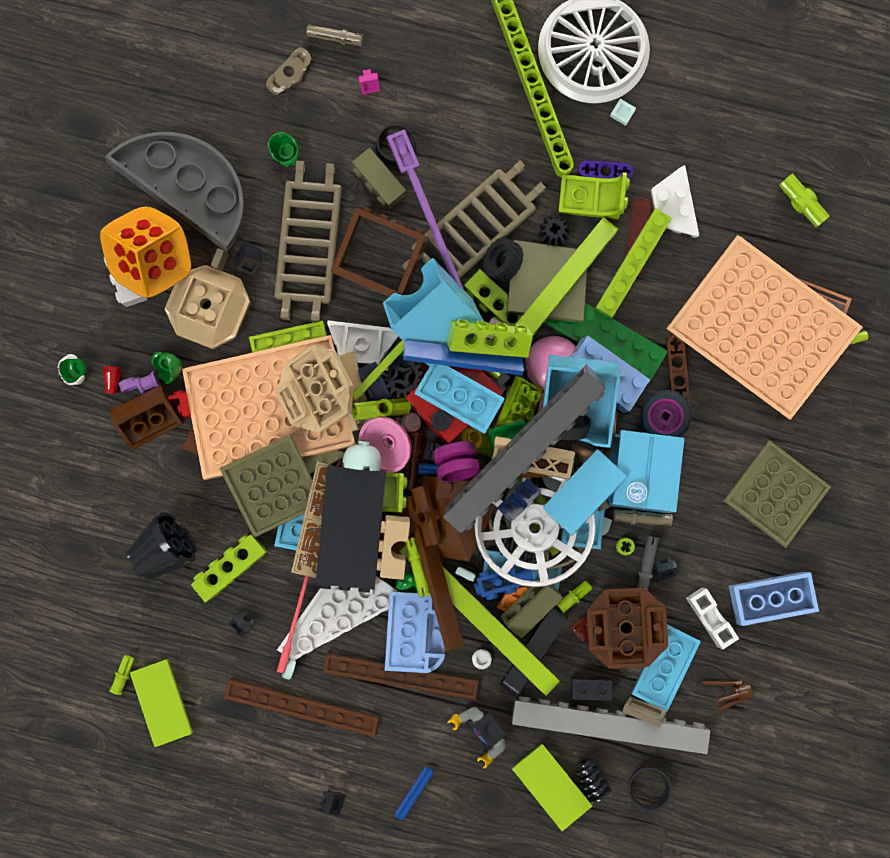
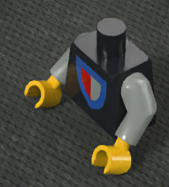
(485, 729)

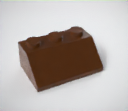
(145, 417)

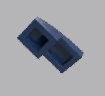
(519, 500)

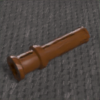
(412, 465)

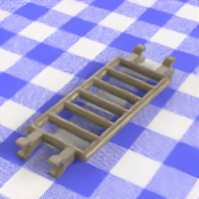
(472, 198)
(285, 239)

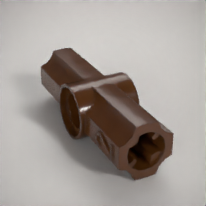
(426, 516)

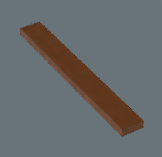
(437, 586)
(375, 672)
(301, 707)

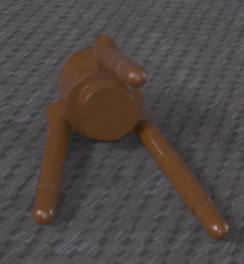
(740, 692)

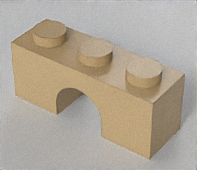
(392, 564)

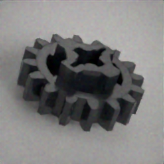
(411, 374)

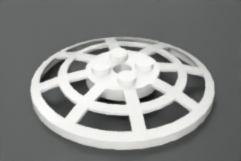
(533, 542)

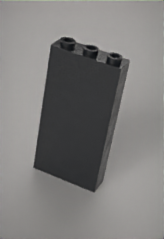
(350, 529)

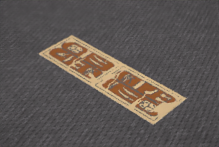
(309, 540)

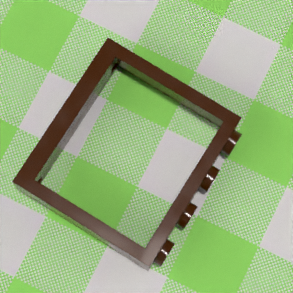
(384, 220)

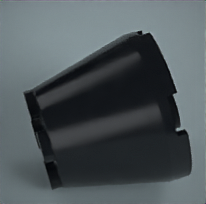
(162, 547)

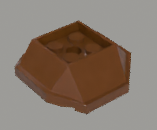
(647, 628)

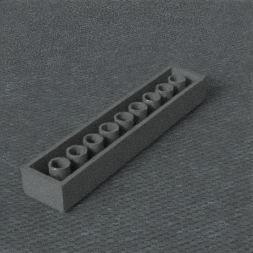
(524, 449)

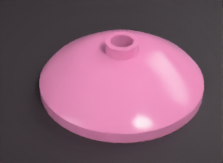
(539, 354)
(379, 432)

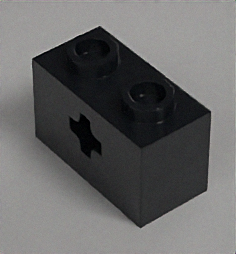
(590, 688)

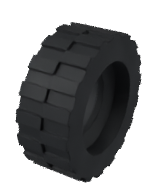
(511, 264)

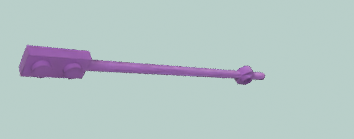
(407, 163)

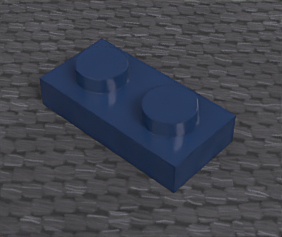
(377, 390)

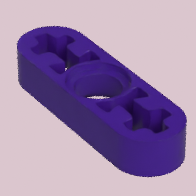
(611, 165)

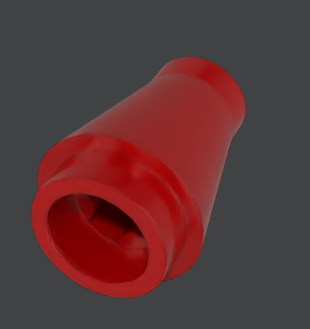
(111, 378)

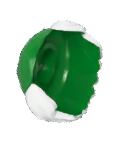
(72, 369)

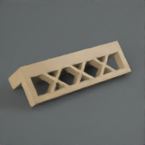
(351, 366)
(553, 454)

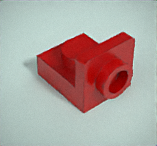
(183, 406)

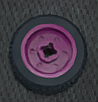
(671, 403)

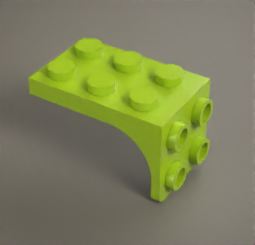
(593, 196)
(393, 492)

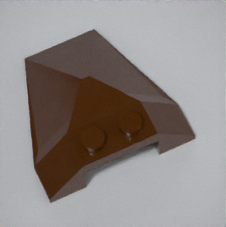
(454, 544)

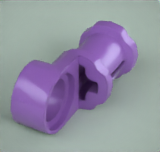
(141, 383)

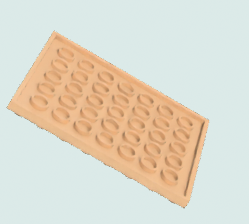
(764, 327)
(239, 411)

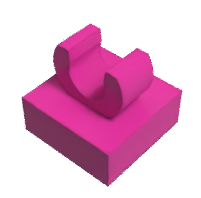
(369, 82)

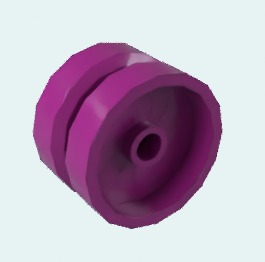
(456, 461)

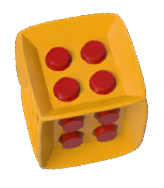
(146, 251)

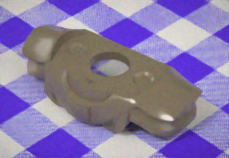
(299, 62)

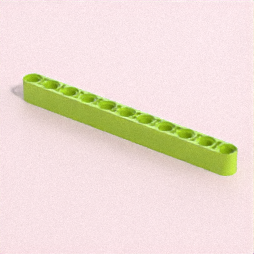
(532, 89)
(565, 279)
(498, 634)

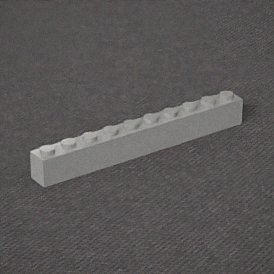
(609, 725)

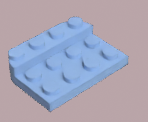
(412, 634)

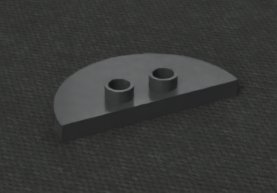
(186, 179)

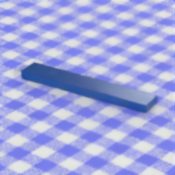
(441, 355)

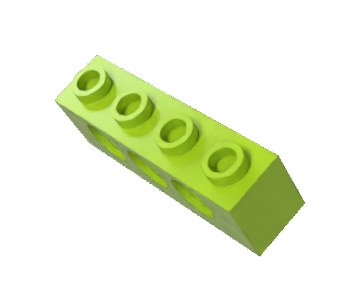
(482, 281)
(517, 347)
(201, 581)

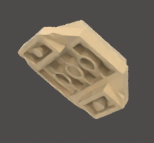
(212, 325)
(300, 391)

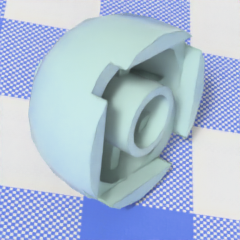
(362, 457)

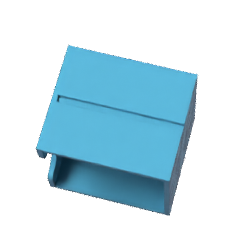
(428, 311)
(602, 413)
(650, 461)

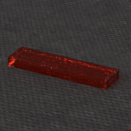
(638, 218)

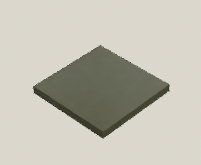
(536, 272)
(269, 485)
(776, 494)

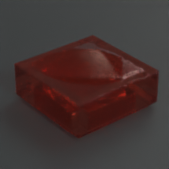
(580, 628)

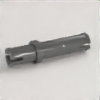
(645, 573)

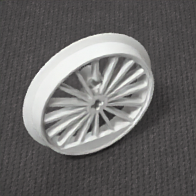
(583, 92)

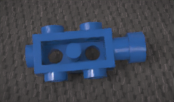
(498, 583)

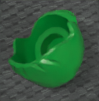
(283, 148)
(168, 366)
(407, 584)

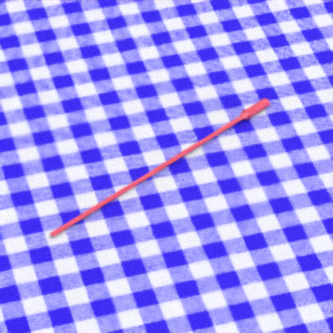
(287, 647)

